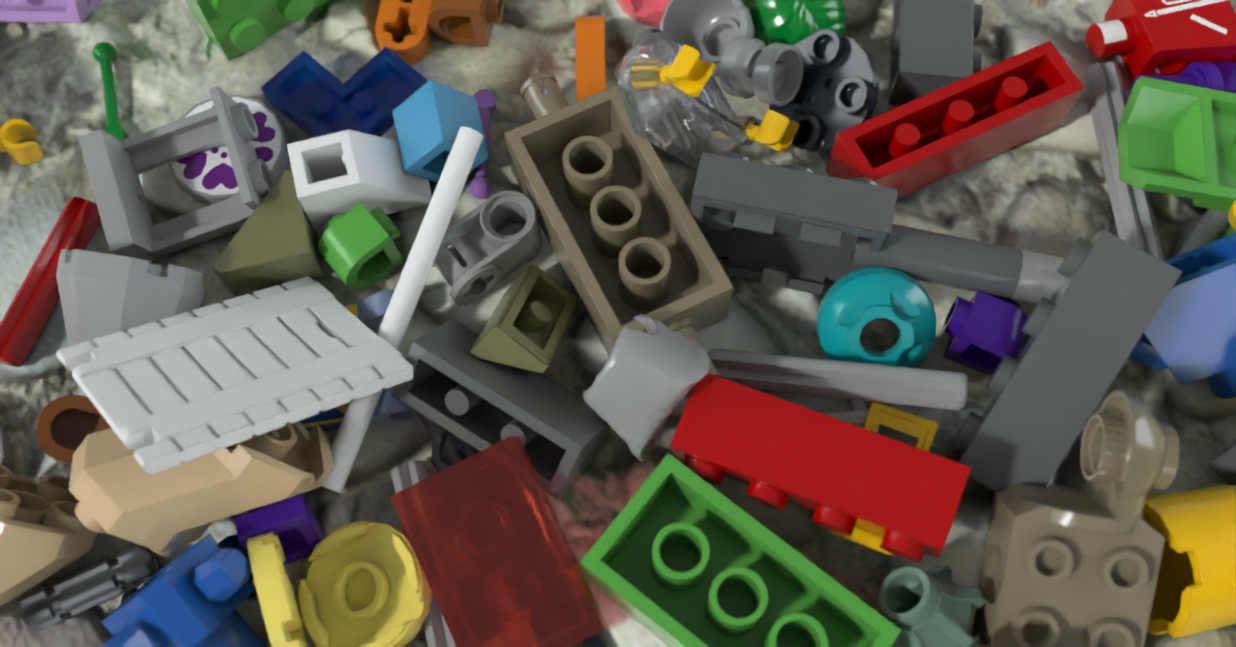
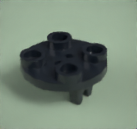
(852, 99)

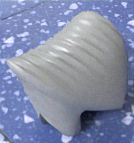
(645, 382)

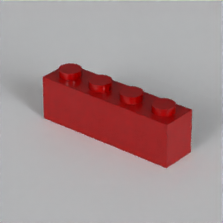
(959, 123)
(820, 464)

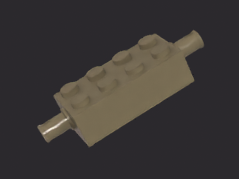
(614, 216)

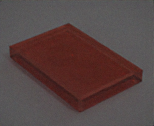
(498, 553)

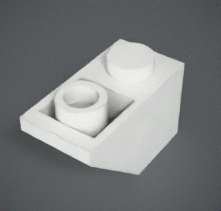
(351, 168)

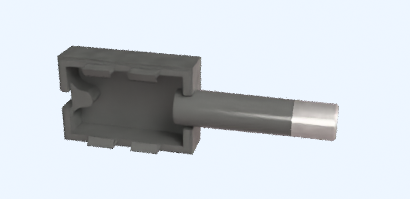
(833, 225)

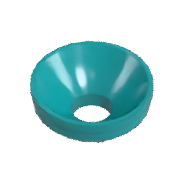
(871, 295)

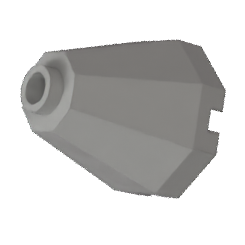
(121, 292)

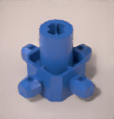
(190, 602)

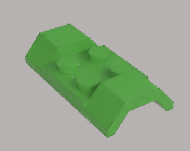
(1180, 142)

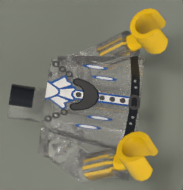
(682, 107)

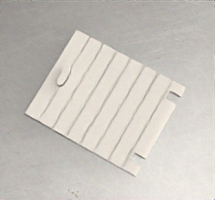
(231, 371)

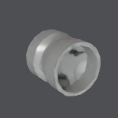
(763, 71)

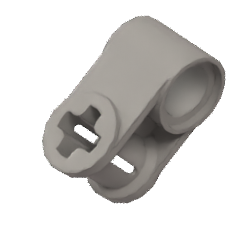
(483, 251)

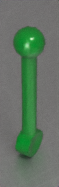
(105, 55)

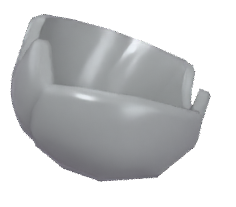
(707, 25)

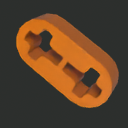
(390, 25)
(590, 55)

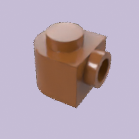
(465, 20)
(66, 424)

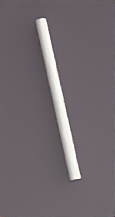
(406, 295)

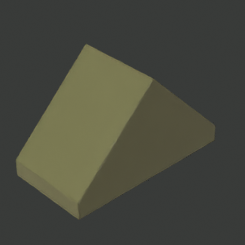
(272, 245)

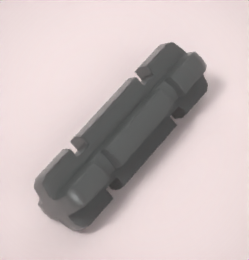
(87, 586)

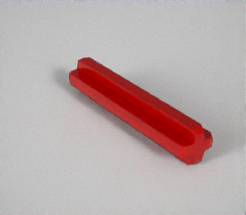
(40, 287)

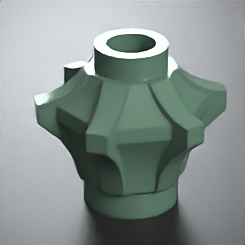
(929, 607)

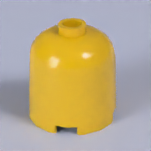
(1197, 561)

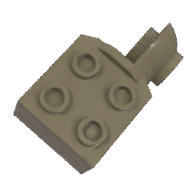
(1076, 560)

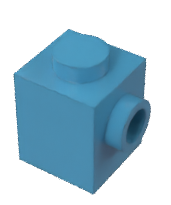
(429, 125)

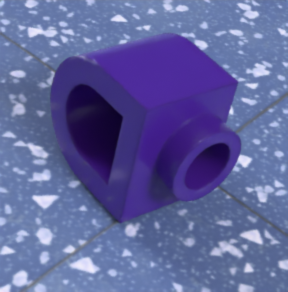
(984, 331)

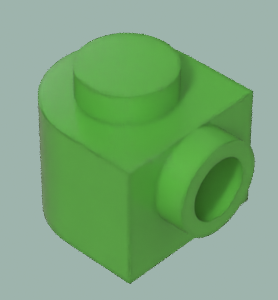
(360, 246)

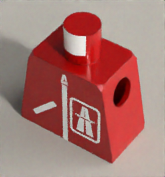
(1165, 34)

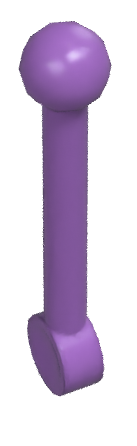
(481, 186)

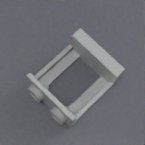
(119, 194)

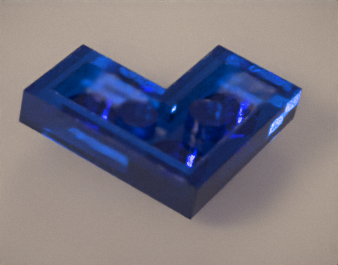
(325, 105)

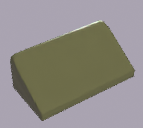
(527, 323)

